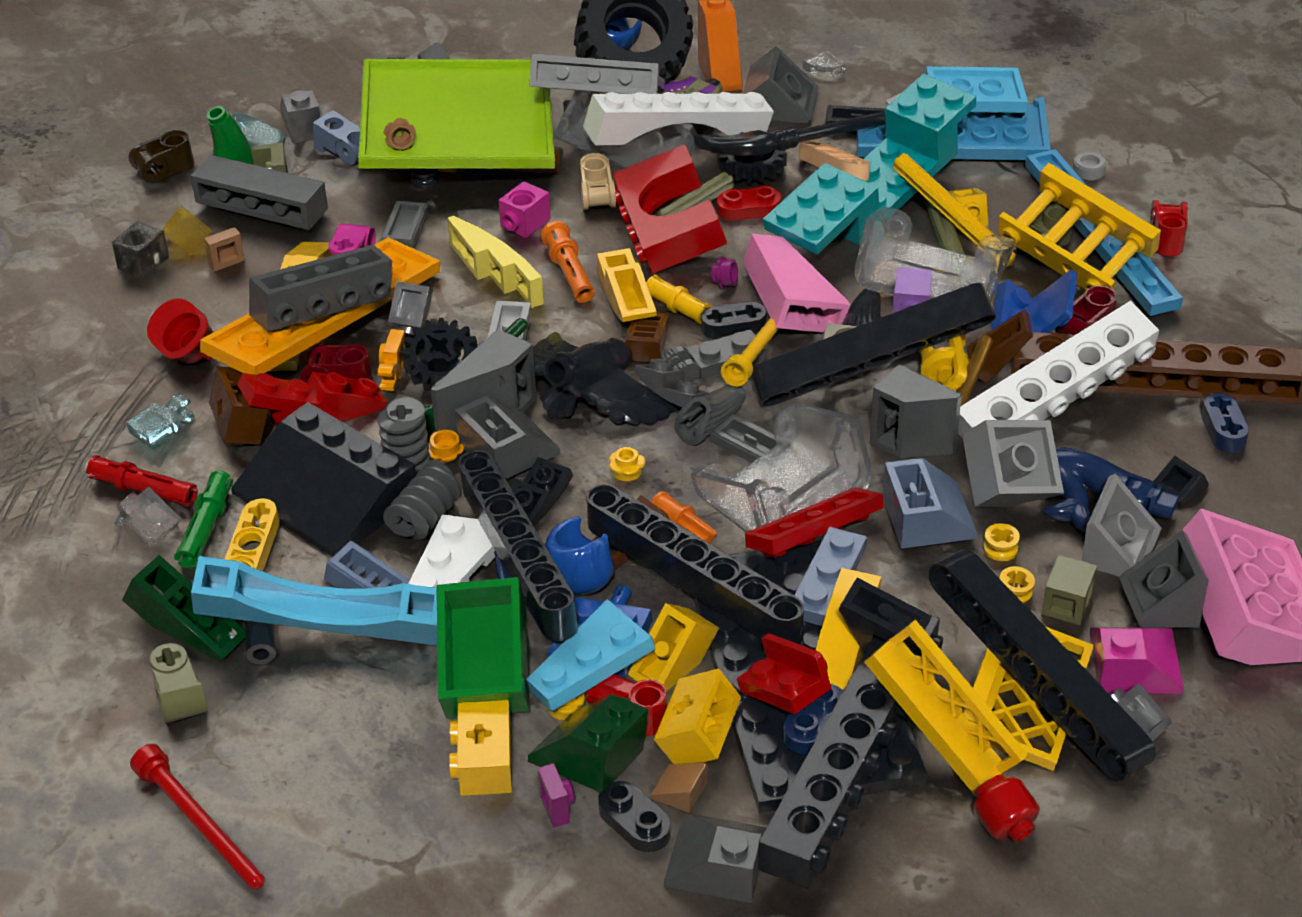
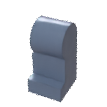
(340, 138)

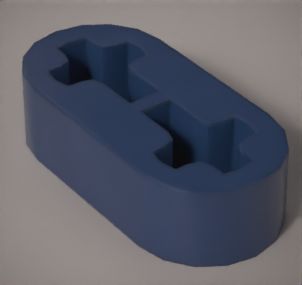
(1232, 420)

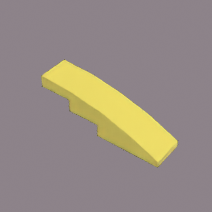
(492, 257)

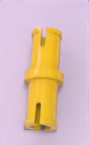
(676, 298)

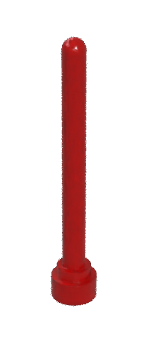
(152, 765)

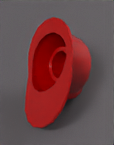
(177, 330)

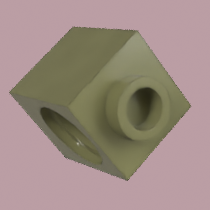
(1069, 589)

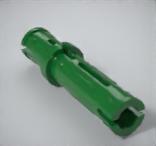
(208, 508)

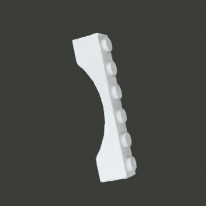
(623, 117)

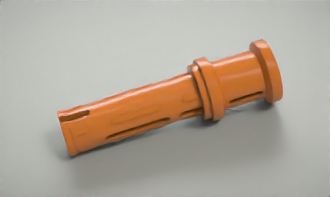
(580, 285)

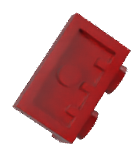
(788, 676)

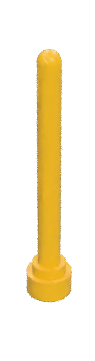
(739, 367)

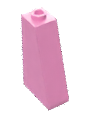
(791, 287)

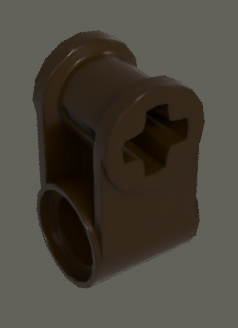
(166, 157)

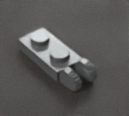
(708, 357)

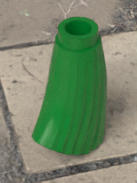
(228, 137)

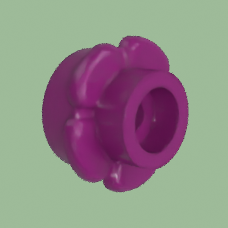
(725, 272)

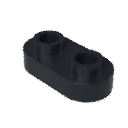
(626, 811)

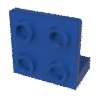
(1046, 311)

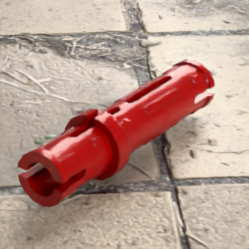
(129, 477)

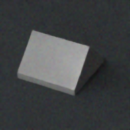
(1118, 530)

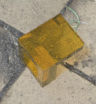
(186, 230)

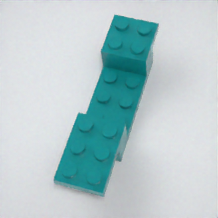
(837, 203)

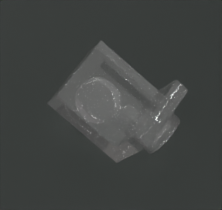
(147, 516)

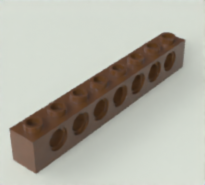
(1196, 370)

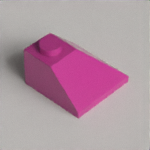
(1136, 656)

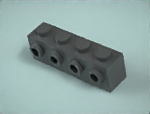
(259, 192)
(320, 287)

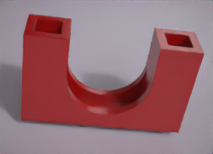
(670, 237)

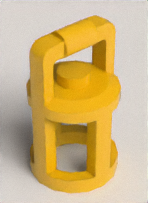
(946, 364)

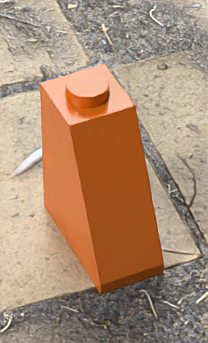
(719, 43)

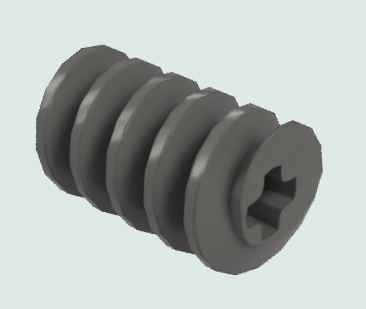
(405, 430)
(423, 501)

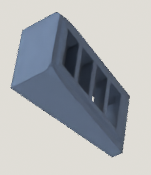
(352, 555)

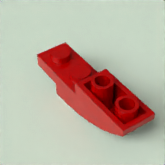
(331, 392)

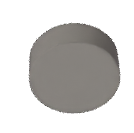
(1089, 166)

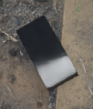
(541, 488)

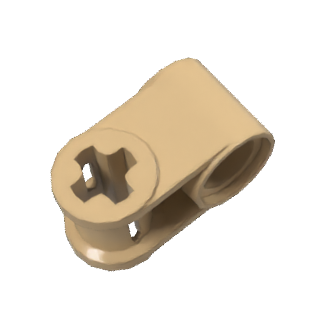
(596, 182)

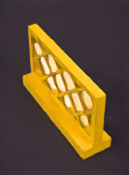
(989, 685)

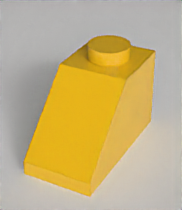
(679, 644)

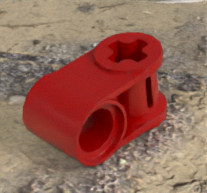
(1173, 225)

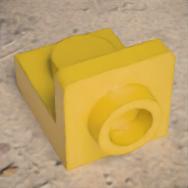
(974, 201)

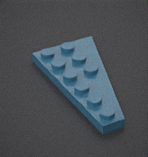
(986, 135)

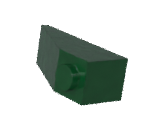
(165, 602)

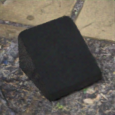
(1181, 480)

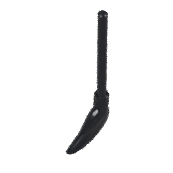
(763, 143)

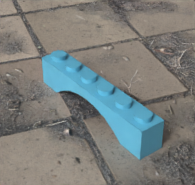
(248, 594)

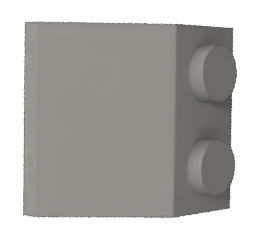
(1012, 462)

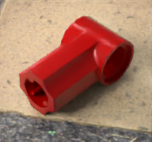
(645, 693)

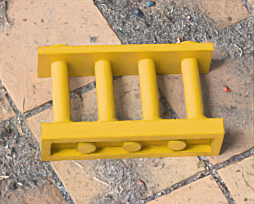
(1086, 204)

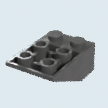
(496, 368)

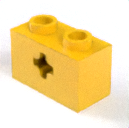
(698, 718)
(483, 748)

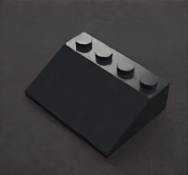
(325, 478)

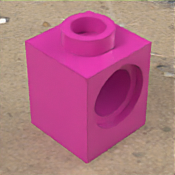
(524, 209)

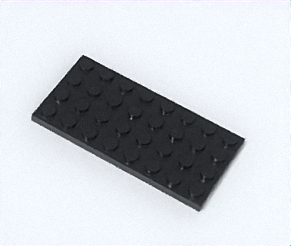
(760, 725)

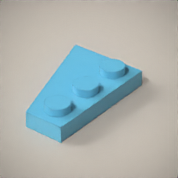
(597, 651)

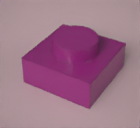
(555, 794)

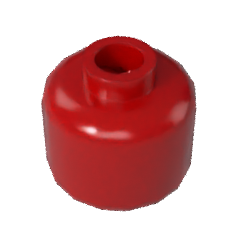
(1006, 808)

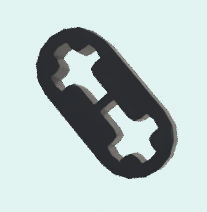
(732, 318)

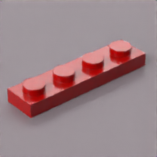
(813, 521)

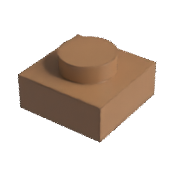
(224, 249)

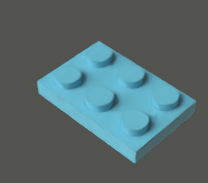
(995, 87)

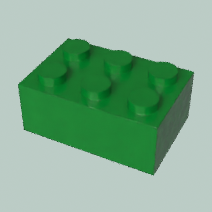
(482, 644)

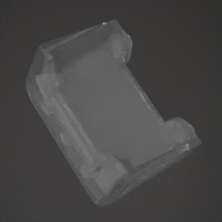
(888, 246)
(814, 459)

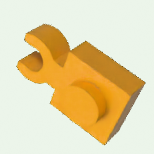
(391, 360)

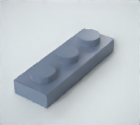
(836, 551)

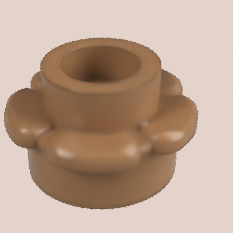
(403, 141)

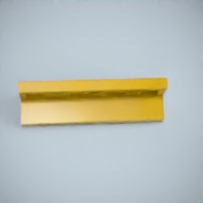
(939, 710)

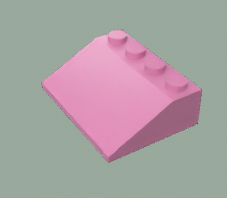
(1251, 589)

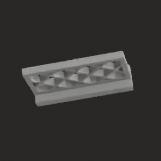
(594, 75)

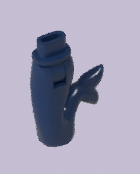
(1093, 471)

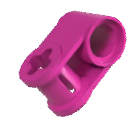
(351, 237)

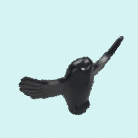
(599, 377)

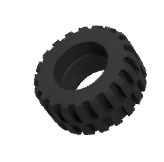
(666, 17)

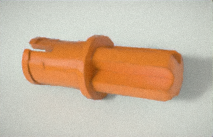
(684, 516)

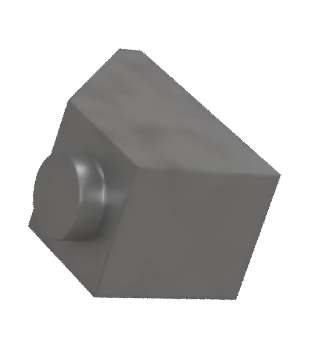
(299, 113)

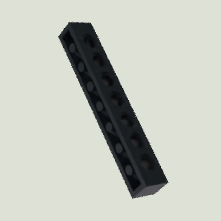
(833, 775)

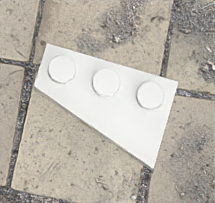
(453, 552)

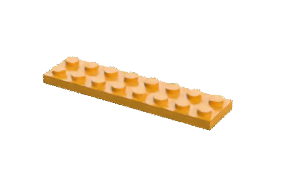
(255, 351)

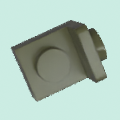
(270, 156)

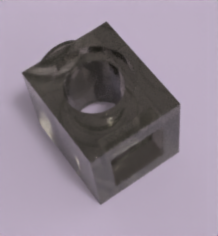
(140, 249)

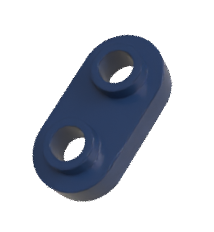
(813, 716)

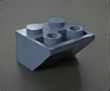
(925, 504)

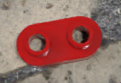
(747, 203)

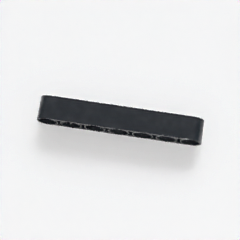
(872, 344)
(518, 545)
(694, 565)
(1042, 665)

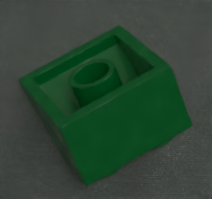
(595, 742)

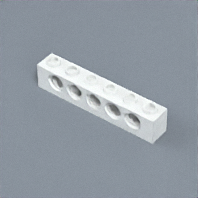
(1065, 363)

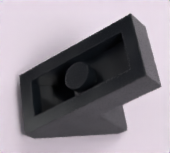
(878, 613)

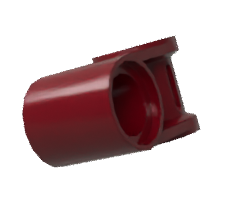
(1089, 308)
(346, 360)

